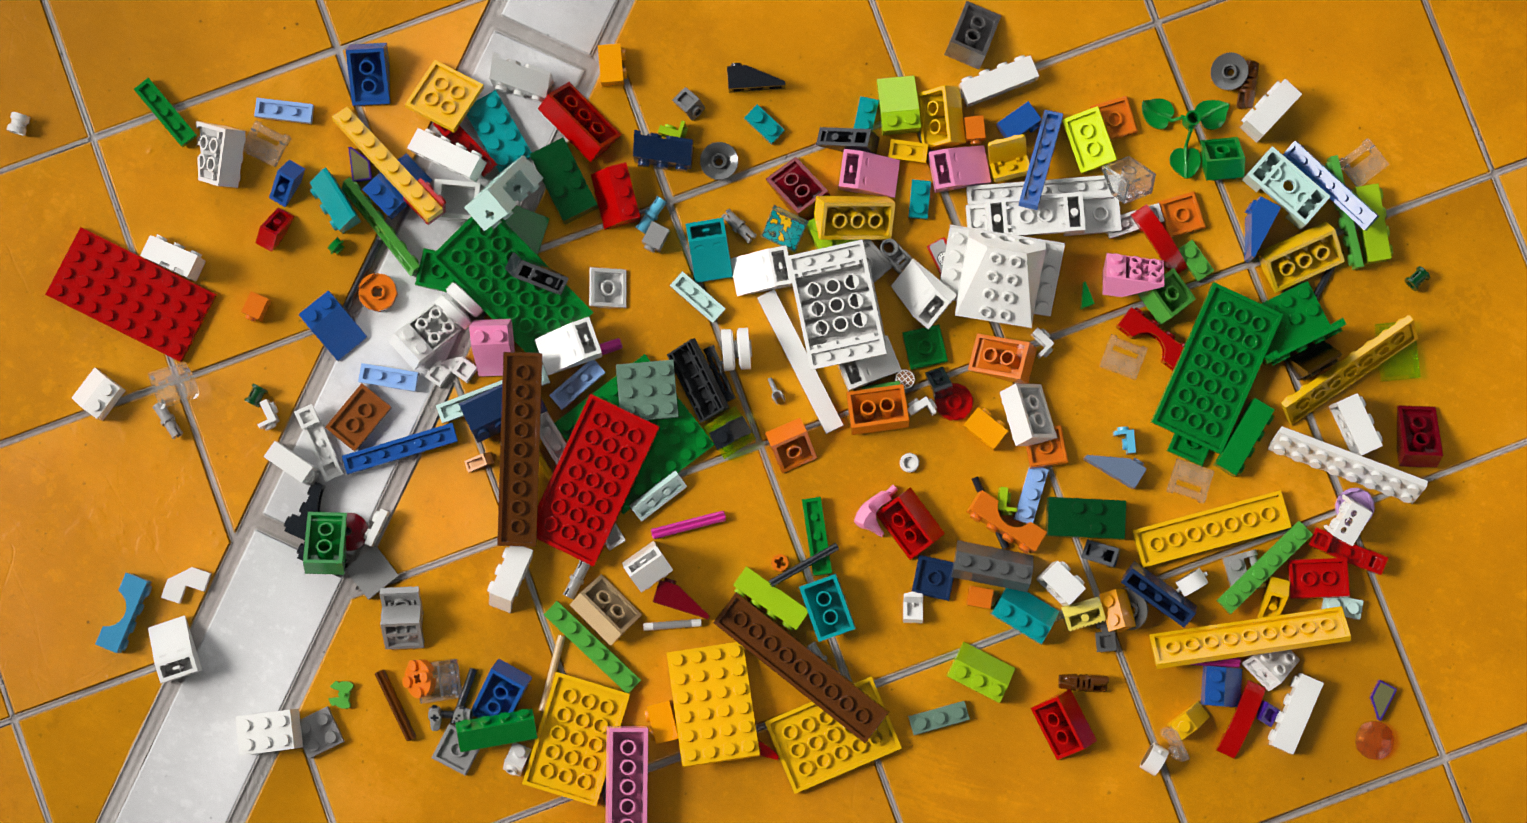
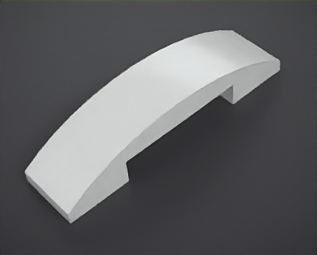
(319, 442)

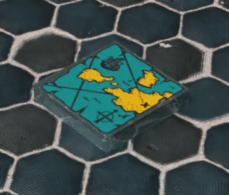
(784, 228)

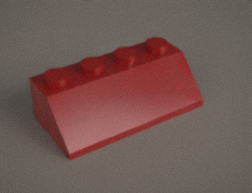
(579, 121)

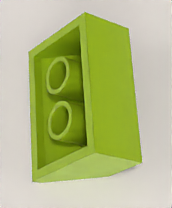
(981, 672)

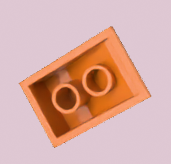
(1003, 358)

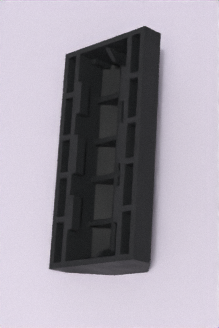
(698, 380)

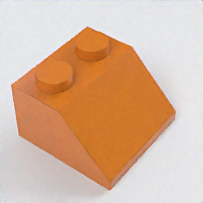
(791, 445)

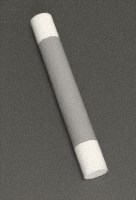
(672, 624)

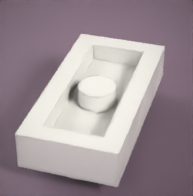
(373, 534)

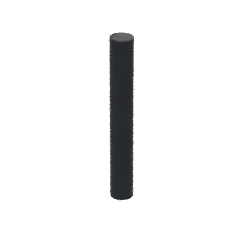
(466, 689)

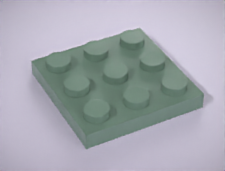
(648, 389)

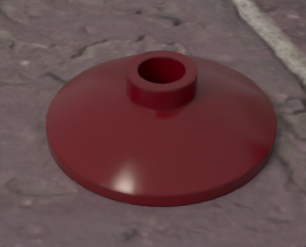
(359, 527)

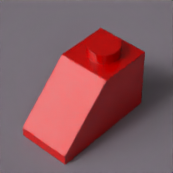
(274, 229)

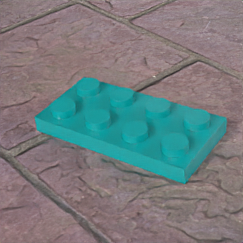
(497, 131)

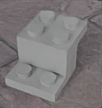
(402, 617)

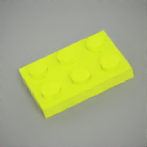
(1089, 139)

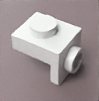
(1042, 338)
(916, 405)
(270, 411)
(913, 607)
(516, 759)

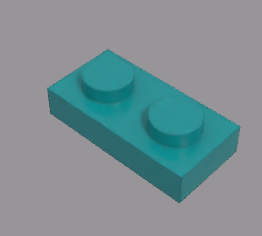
(866, 113)
(764, 124)
(919, 199)

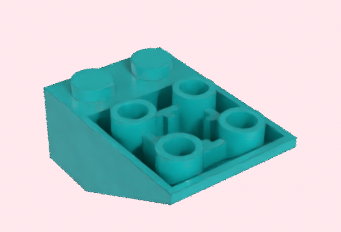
(709, 250)

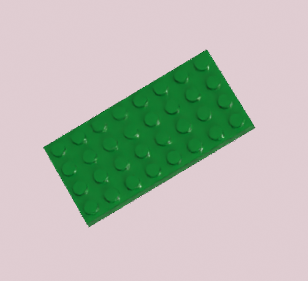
(478, 264)
(1216, 368)

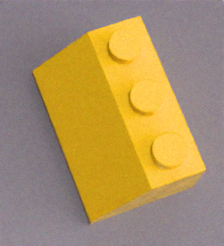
(941, 117)

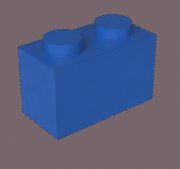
(1019, 121)

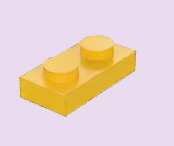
(908, 150)

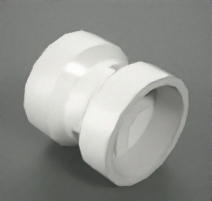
(18, 123)

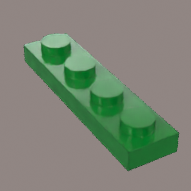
(165, 112)
(816, 533)

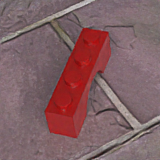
(1135, 323)

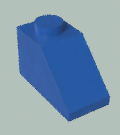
(286, 182)

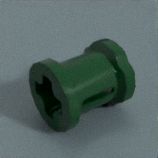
(1417, 278)
(256, 395)

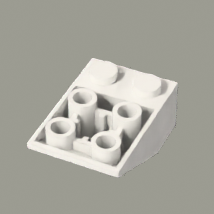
(761, 271)
(922, 293)
(424, 336)
(569, 346)
(871, 369)
(647, 566)
(174, 650)

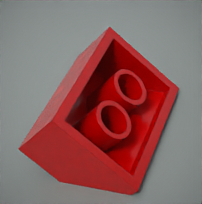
(615, 196)
(910, 523)
(1063, 724)

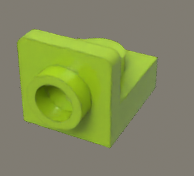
(669, 130)
(1003, 499)

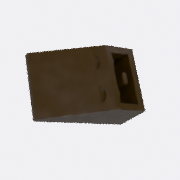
(1313, 360)

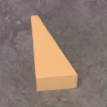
(479, 461)

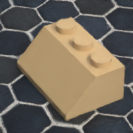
(605, 609)

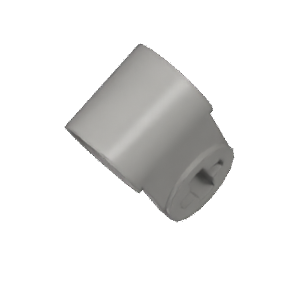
(896, 256)

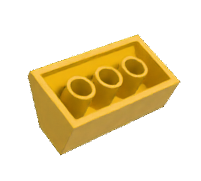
(854, 217)
(1301, 256)

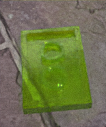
(1401, 365)

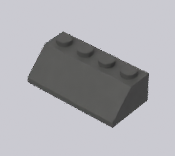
(992, 566)

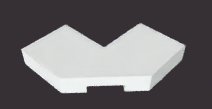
(444, 368)
(176, 585)

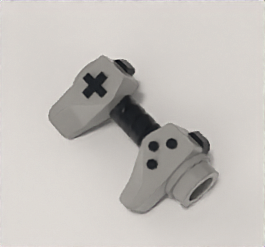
(436, 714)

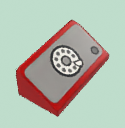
(937, 252)

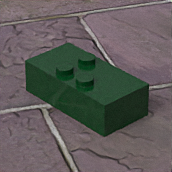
(564, 180)
(1085, 518)

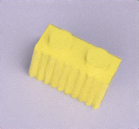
(1083, 613)

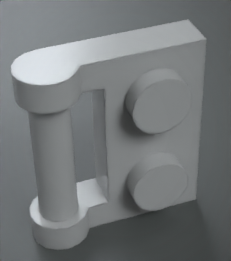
(1236, 567)

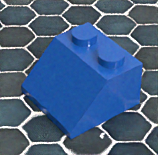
(1221, 686)

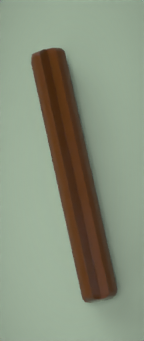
(395, 705)

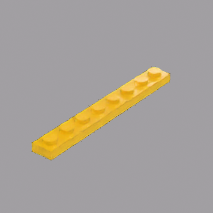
(387, 164)

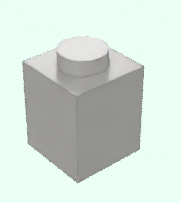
(655, 237)

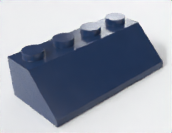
(484, 413)

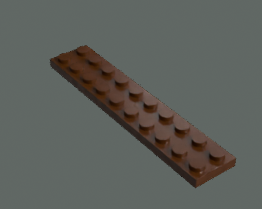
(519, 449)
(801, 667)

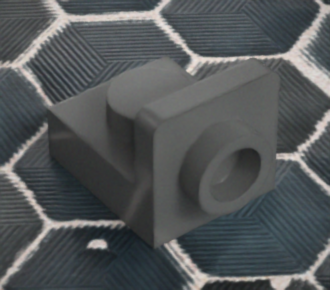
(689, 103)

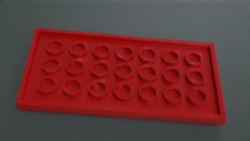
(131, 294)
(593, 479)

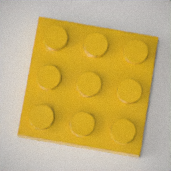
(444, 96)

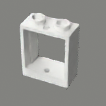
(439, 189)
(292, 463)

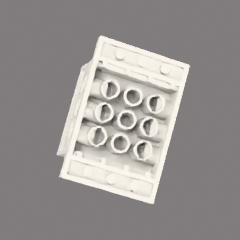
(1001, 275)
(837, 304)

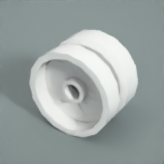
(458, 306)
(736, 349)

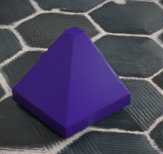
(1267, 713)

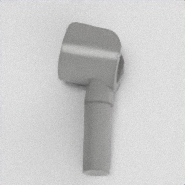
(776, 393)

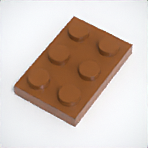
(358, 417)

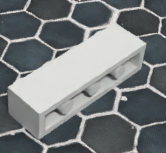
(998, 81)
(447, 155)
(1295, 713)

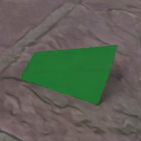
(1086, 298)

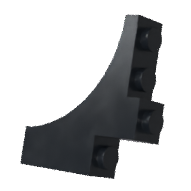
(297, 524)

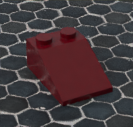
(797, 188)
(1418, 437)
(675, 597)

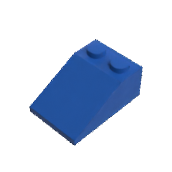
(368, 73)
(386, 195)
(1258, 221)
(333, 325)
(501, 690)

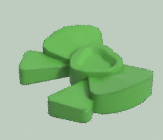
(344, 695)

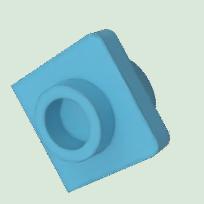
(1129, 442)

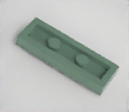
(938, 717)

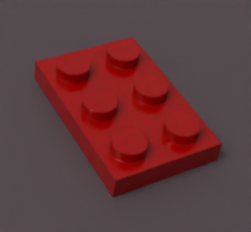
(1318, 578)

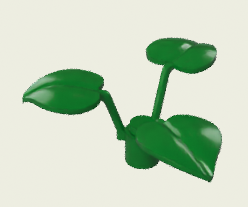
(1210, 113)

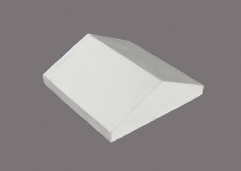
(607, 288)

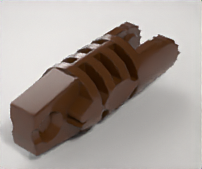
(1247, 92)
(1081, 682)

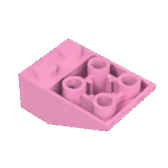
(958, 168)
(868, 173)
(1131, 275)

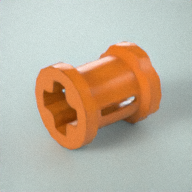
(785, 560)

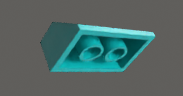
(334, 201)
(827, 607)
(1025, 614)

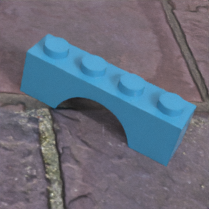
(134, 592)

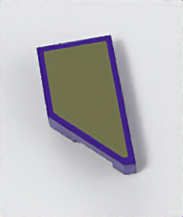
(359, 166)
(1381, 698)

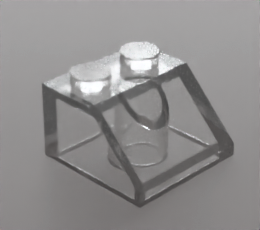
(1128, 179)
(173, 385)
(447, 682)

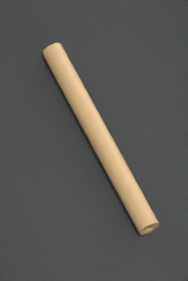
(552, 671)

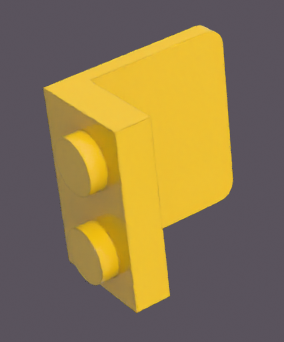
(1008, 158)

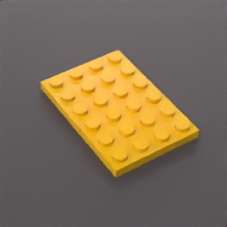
(713, 704)
(573, 738)
(820, 748)

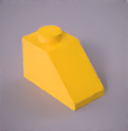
(1274, 597)
(1189, 720)

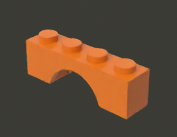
(985, 509)

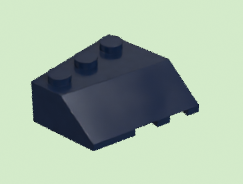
(662, 152)

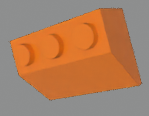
(877, 409)

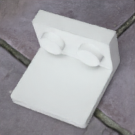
(1271, 667)

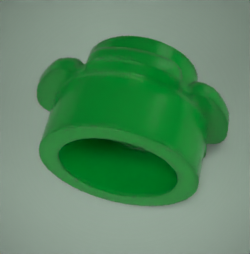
(336, 246)

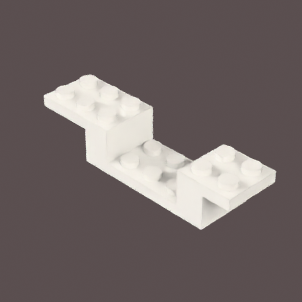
(1055, 214)

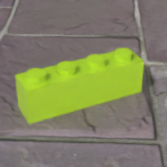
(1374, 240)
(771, 598)

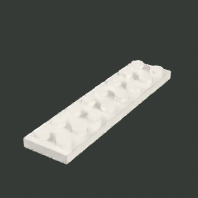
(1347, 465)

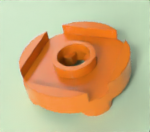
(388, 292)
(417, 671)

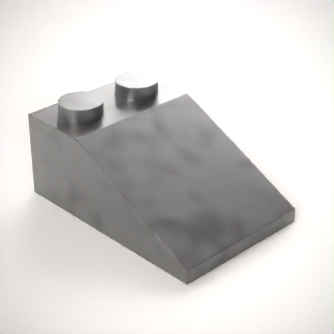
(972, 35)

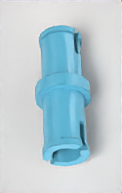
(651, 214)

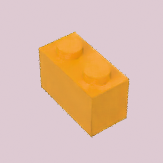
(611, 64)
(985, 428)
(1117, 610)
(662, 722)

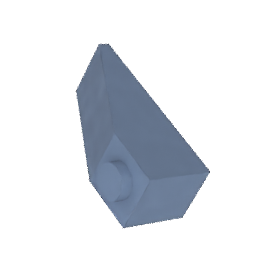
(1122, 469)

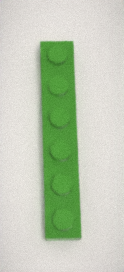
(376, 221)
(1345, 222)
(1264, 567)
(592, 647)

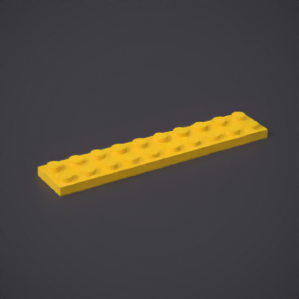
(1249, 637)

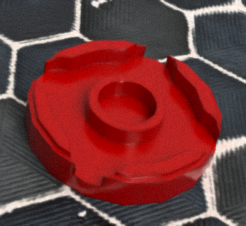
(956, 405)

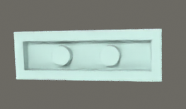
(697, 297)
(658, 496)

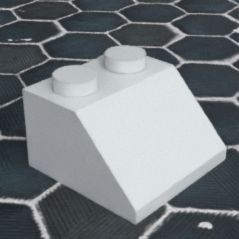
(98, 394)

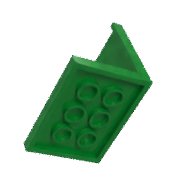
(1300, 324)

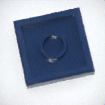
(933, 578)

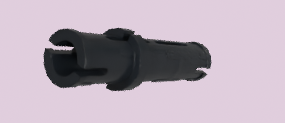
(711, 352)

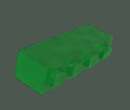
(1244, 436)
(496, 730)

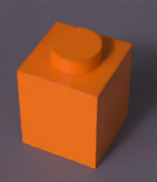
(974, 130)
(256, 307)
(980, 597)

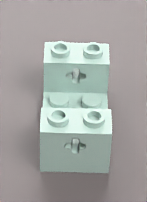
(1270, 176)
(501, 193)

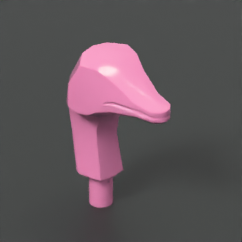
(866, 515)

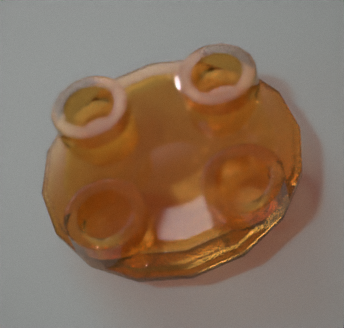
(1374, 740)

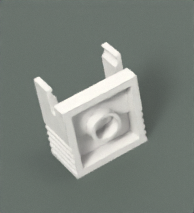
(1357, 519)

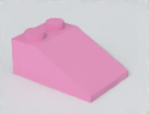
(489, 342)

